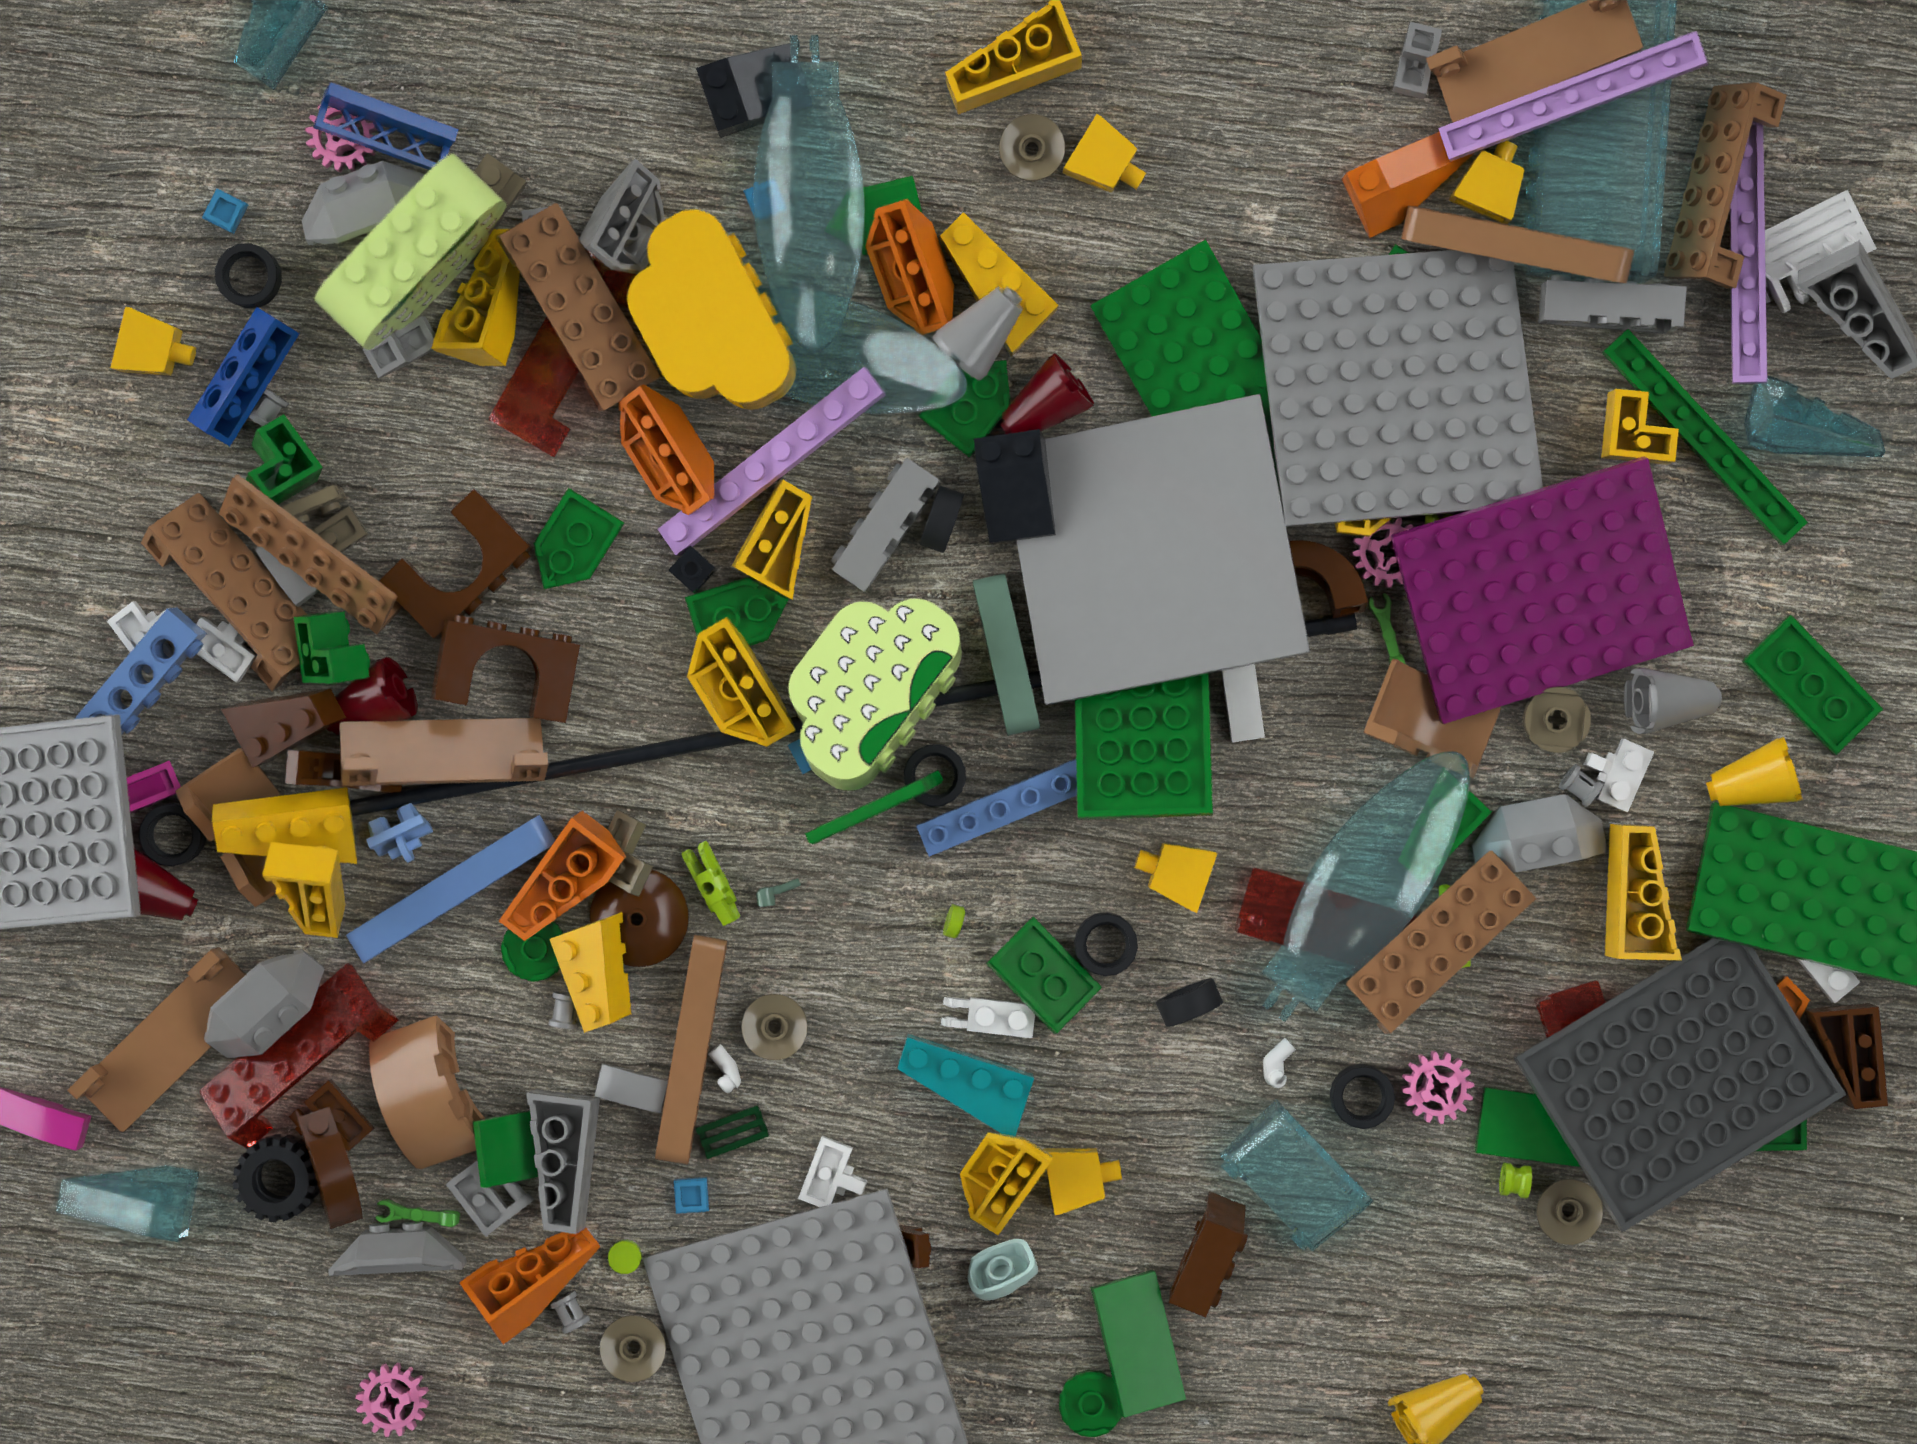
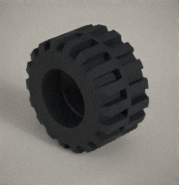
(254, 1192)

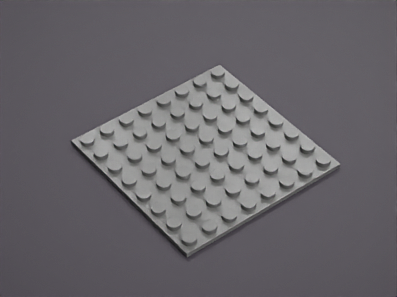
(1396, 385)
(1162, 554)
(806, 1332)

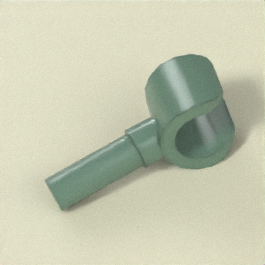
(766, 895)

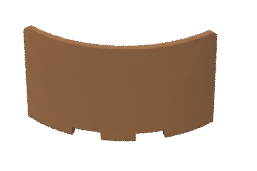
(1409, 719)
(226, 782)
(420, 1093)

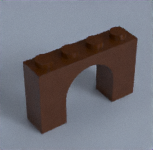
(501, 551)
(465, 643)

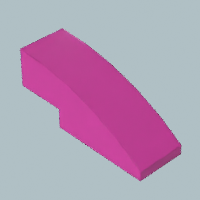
(151, 786)
(43, 1119)

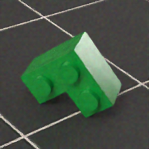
(287, 461)
(326, 650)

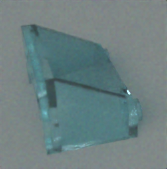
(1295, 1177)

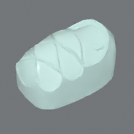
(1001, 1269)

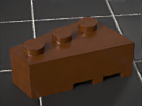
(281, 723)
(1853, 1051)
(1209, 1256)

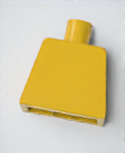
(1104, 158)
(1491, 184)
(149, 346)
(1178, 872)
(1078, 1177)

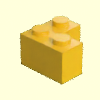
(1627, 434)

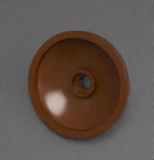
(663, 914)

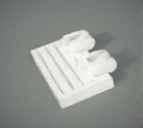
(1809, 239)

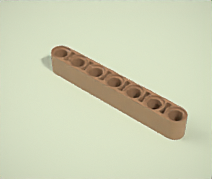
(1518, 244)
(691, 1049)

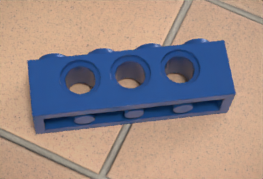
(243, 376)

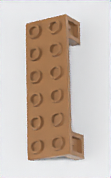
(1535, 56)
(1713, 179)
(578, 306)
(308, 555)
(232, 582)
(442, 751)
(1440, 941)
(160, 1046)

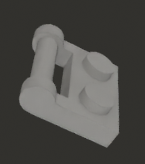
(485, 1204)

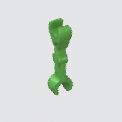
(1388, 633)
(444, 1217)

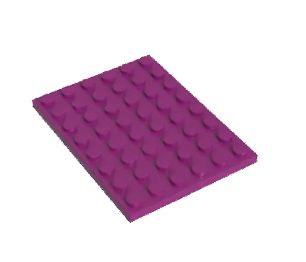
(1543, 590)

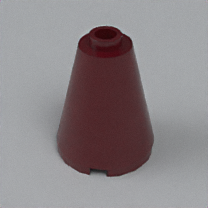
(1047, 399)
(378, 697)
(162, 892)

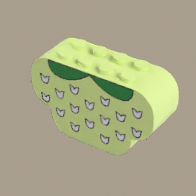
(412, 253)
(871, 685)

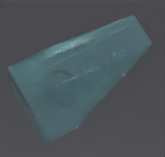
(1793, 424)
(139, 1201)

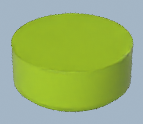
(954, 921)
(625, 1256)

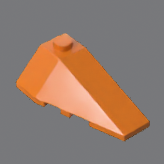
(1398, 180)
(570, 871)
(521, 1287)

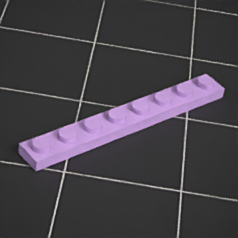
(1573, 96)
(1748, 239)
(774, 460)

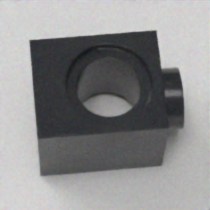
(692, 569)

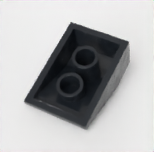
(741, 88)
(1015, 486)

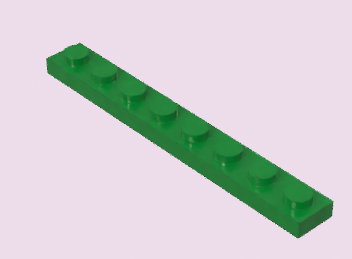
(1705, 437)

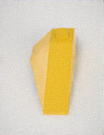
(484, 316)

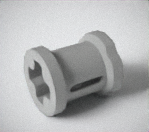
(267, 407)
(1580, 785)
(564, 1011)
(569, 1323)

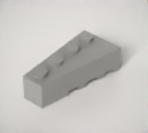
(1859, 301)
(1612, 305)
(885, 525)
(564, 1152)

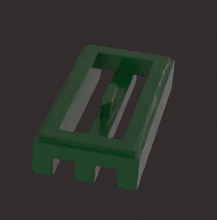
(706, 1141)

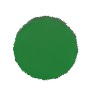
(534, 957)
(1089, 1403)

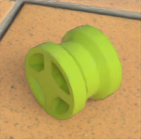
(1515, 1180)

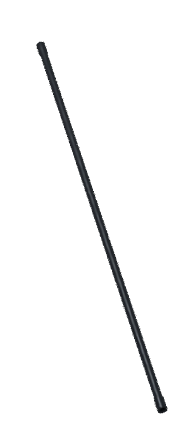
(706, 741)

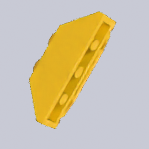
(736, 686)
(1001, 1178)

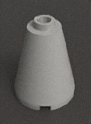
(980, 331)
(1667, 699)

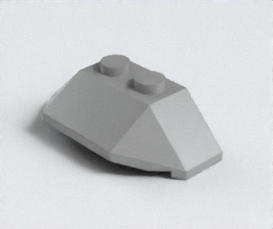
(356, 202)
(625, 220)
(1541, 834)
(264, 1005)
(398, 1250)

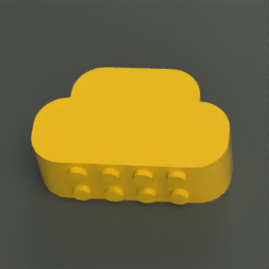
(708, 317)

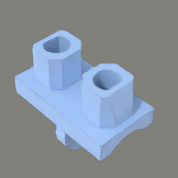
(401, 838)

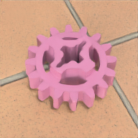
(337, 146)
(1373, 547)
(1423, 1093)
(406, 1395)

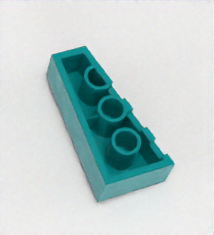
(973, 1083)

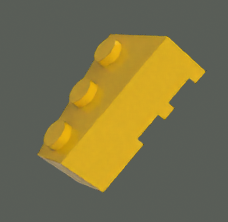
(776, 540)
(310, 884)
(595, 971)

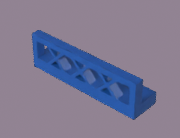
(388, 116)

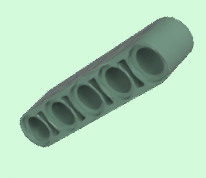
(1006, 654)

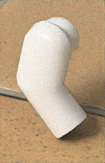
(1274, 1064)
(728, 1066)

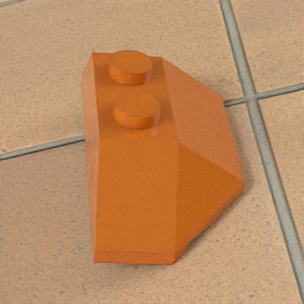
(910, 267)
(666, 450)

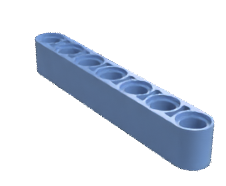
(451, 889)

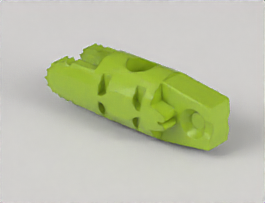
(712, 883)

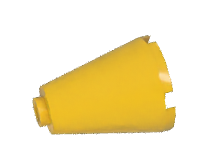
(1757, 778)
(1435, 1410)

